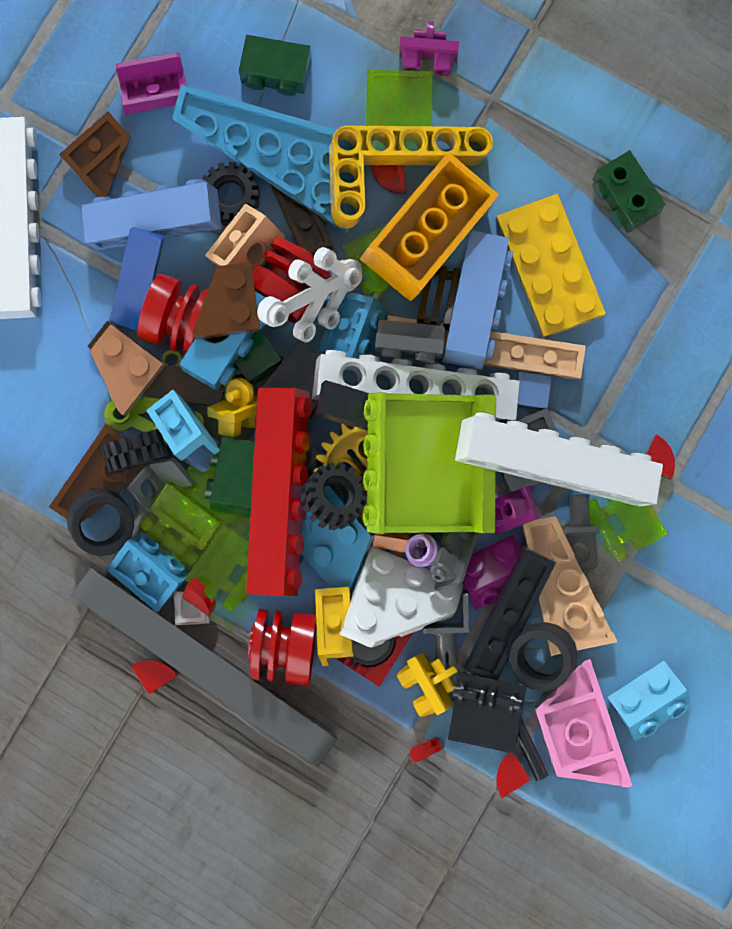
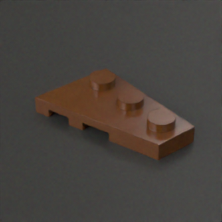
(93, 474)

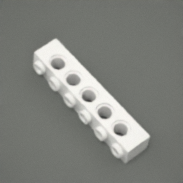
(432, 377)

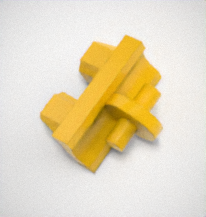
(236, 410)
(433, 681)

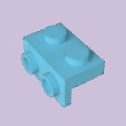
(650, 701)

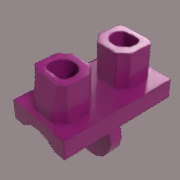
(428, 46)
(515, 509)

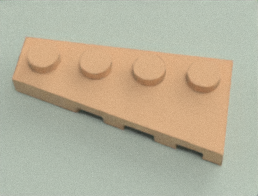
(567, 594)

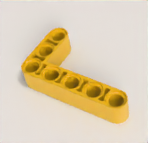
(395, 154)

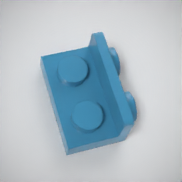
(356, 327)
(148, 571)

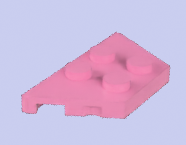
(581, 731)

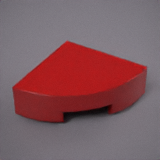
(390, 177)
(662, 453)
(195, 595)
(153, 674)
(425, 749)
(510, 775)

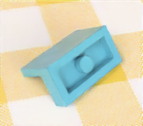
(180, 426)

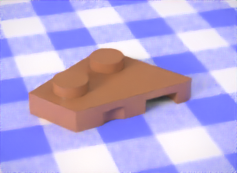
(124, 368)

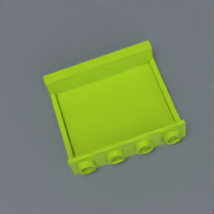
(413, 467)

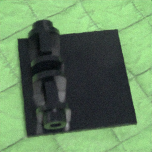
(486, 712)

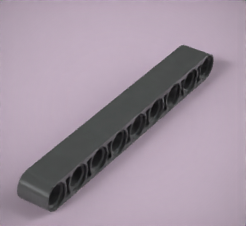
(204, 667)

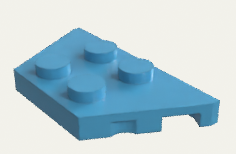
(339, 552)

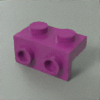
(150, 82)
(490, 570)

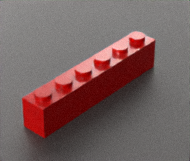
(276, 492)

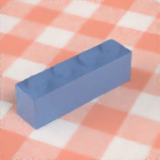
(165, 212)
(476, 300)

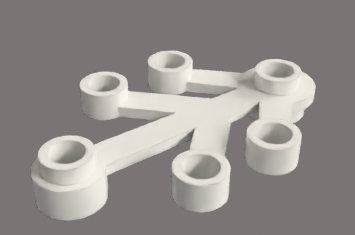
(345, 278)

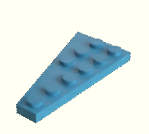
(272, 145)

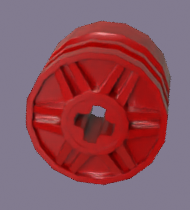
(277, 281)
(170, 313)
(283, 647)

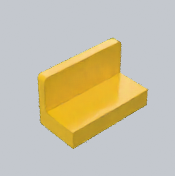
(330, 615)

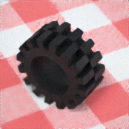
(239, 176)
(134, 450)
(321, 508)

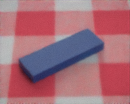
(136, 276)

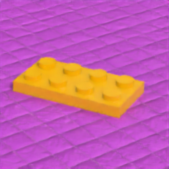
(550, 266)

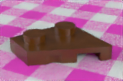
(98, 154)
(229, 303)

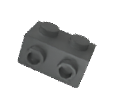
(410, 340)

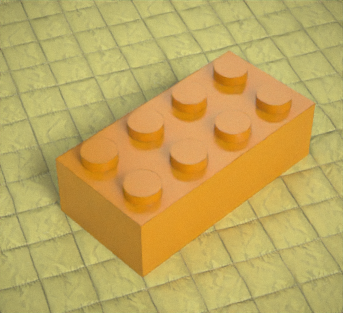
(429, 226)

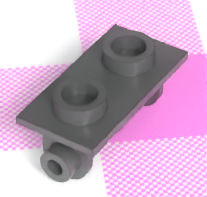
(452, 560)

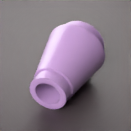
(422, 550)

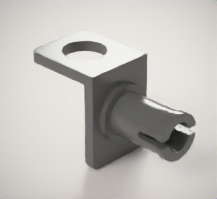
(160, 473)
(580, 528)
(447, 632)

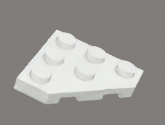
(395, 600)

